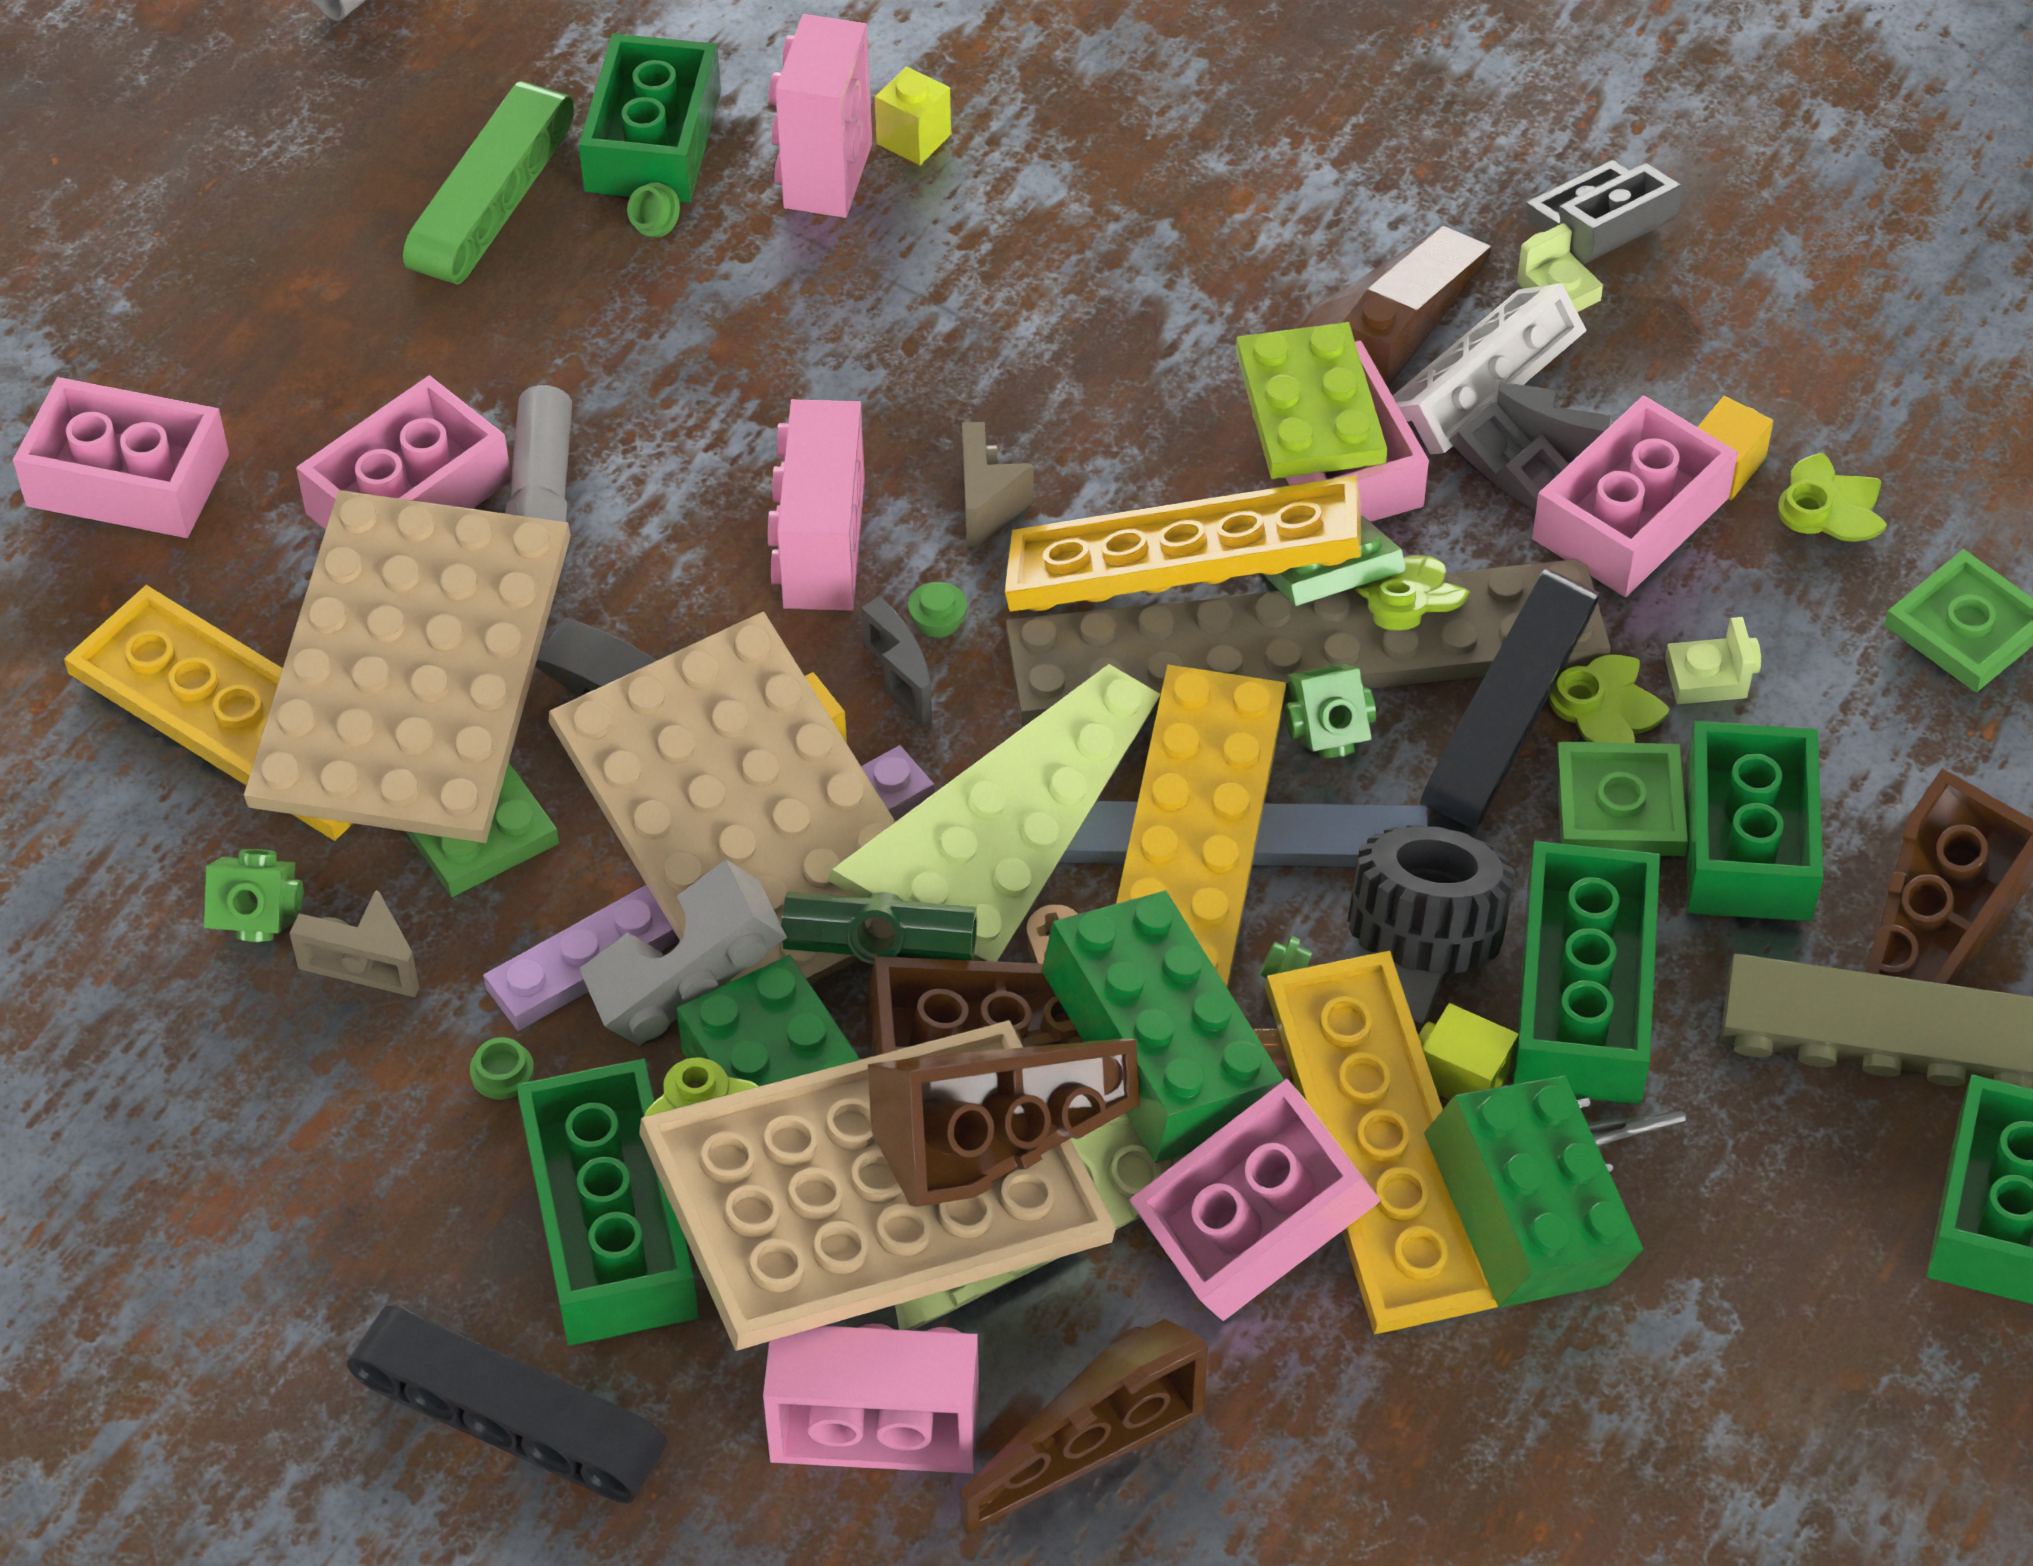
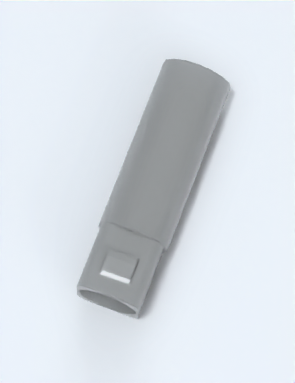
(541, 454)

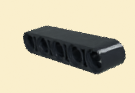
(1509, 699)
(507, 1404)

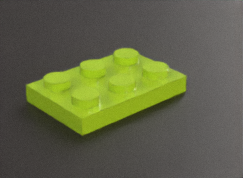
(1310, 400)

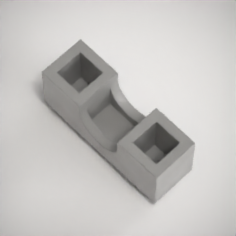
(724, 933)

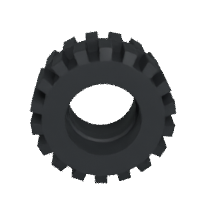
(1431, 898)

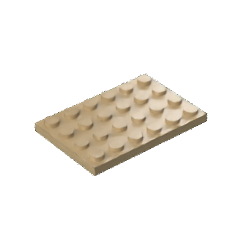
(409, 666)
(729, 762)
(808, 1221)

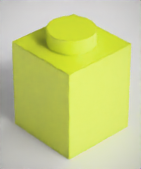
(913, 115)
(1467, 1052)

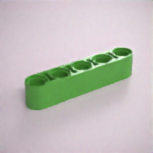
(488, 183)

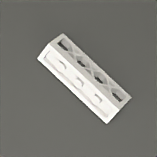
(1502, 347)

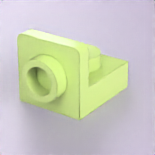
(1547, 261)
(1714, 667)

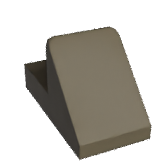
(991, 490)
(365, 954)

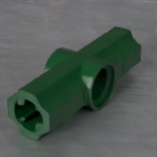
(839, 927)

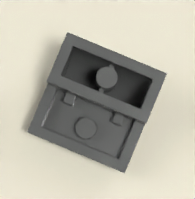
(1607, 207)

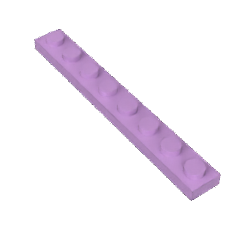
(550, 973)

